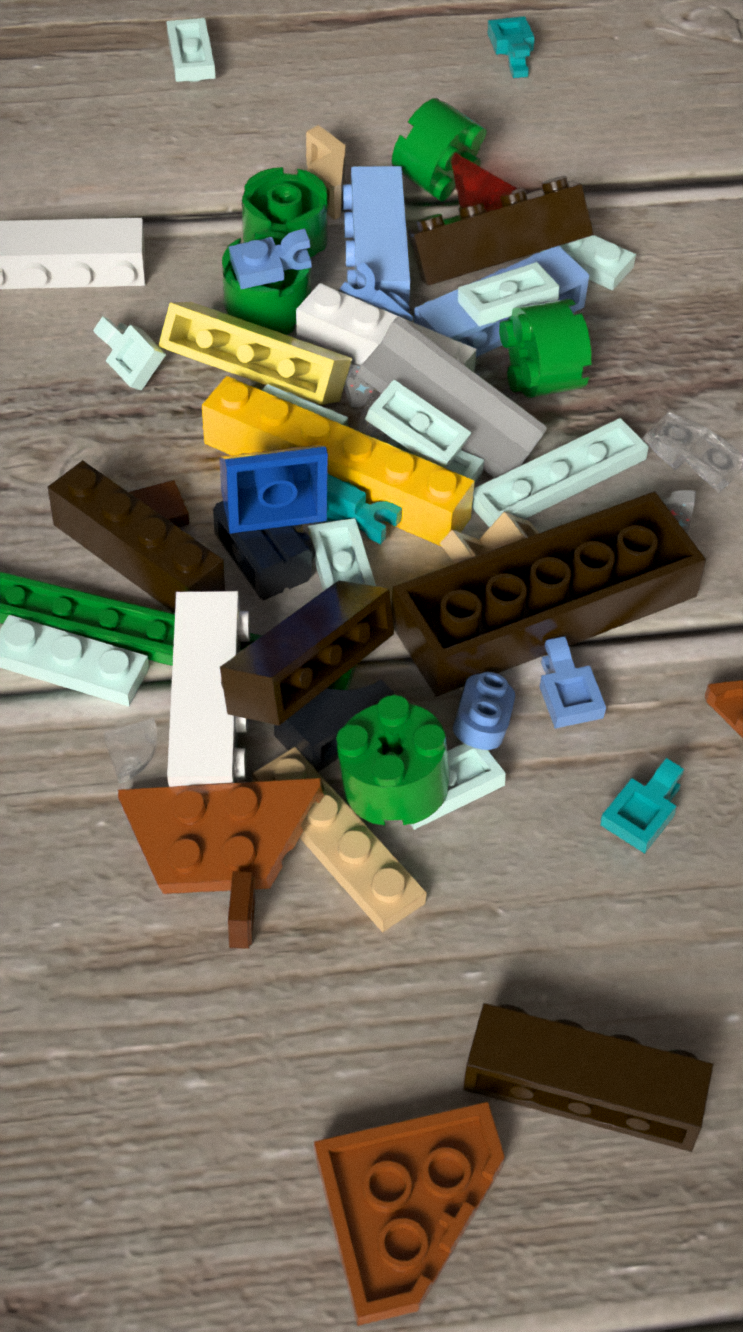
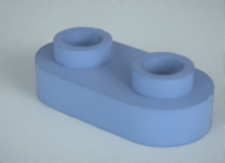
(484, 711)

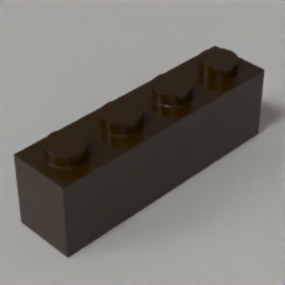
(500, 231)
(132, 536)
(307, 652)
(588, 1076)

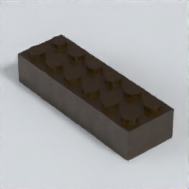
(546, 587)

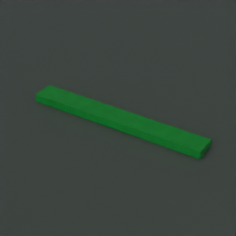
(101, 619)

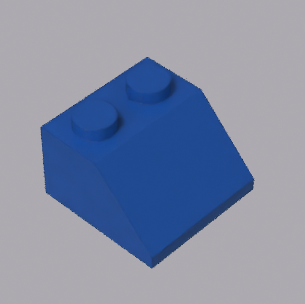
(274, 488)

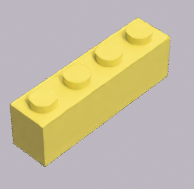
(255, 352)

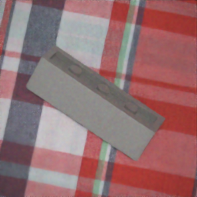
(498, 427)

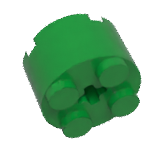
(430, 145)
(285, 205)
(267, 304)
(546, 348)
(394, 762)

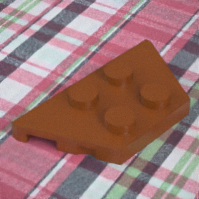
(208, 831)

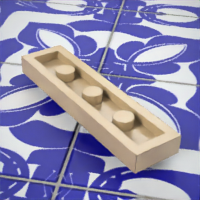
(350, 848)

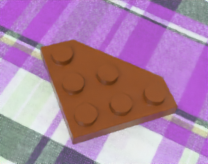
(405, 1201)

